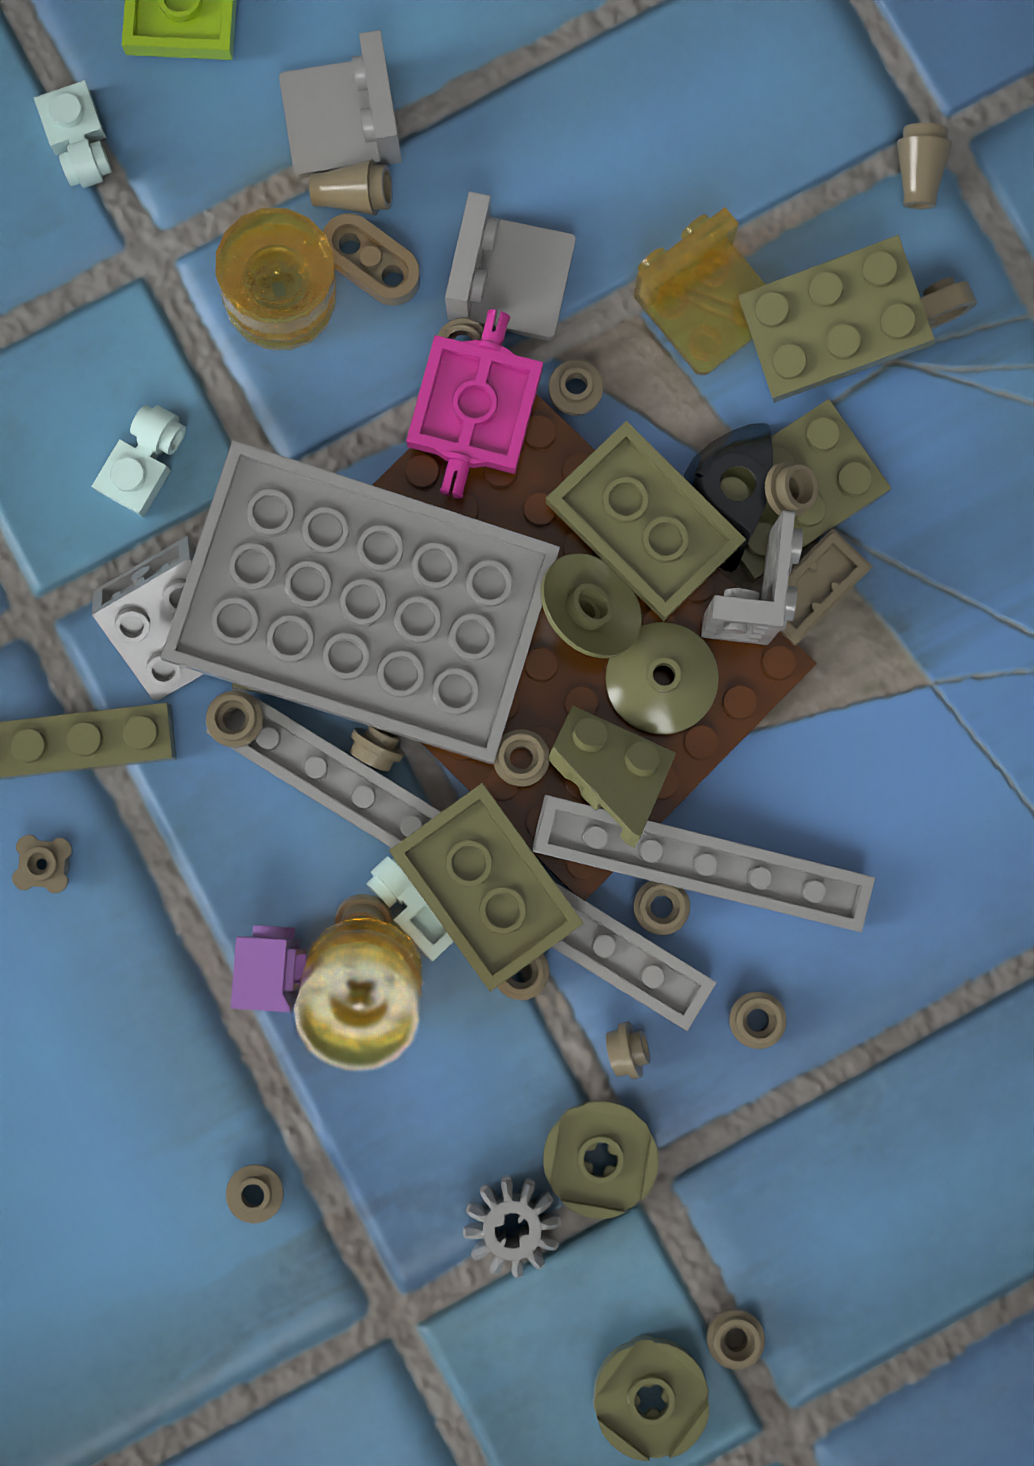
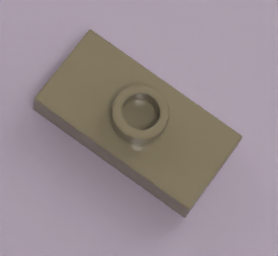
(822, 582)

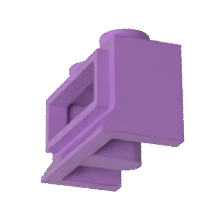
(267, 969)

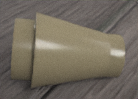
(922, 163)
(353, 188)

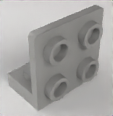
(341, 112)
(508, 270)
(740, 613)
(138, 614)

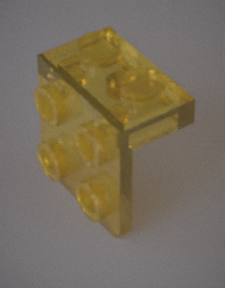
(696, 290)

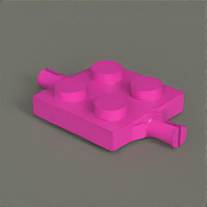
(474, 404)

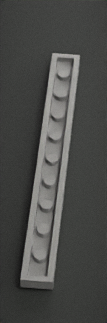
(394, 813)

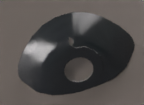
(744, 447)

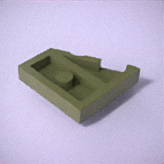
(612, 769)

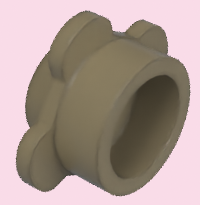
(56, 854)

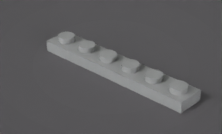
(705, 865)

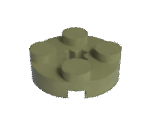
(619, 1185)
(653, 1432)

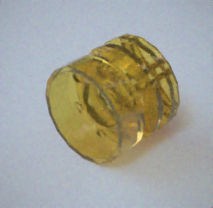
(269, 249)
(359, 1021)

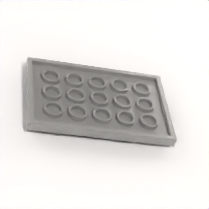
(360, 602)

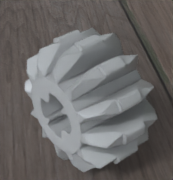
(529, 1235)

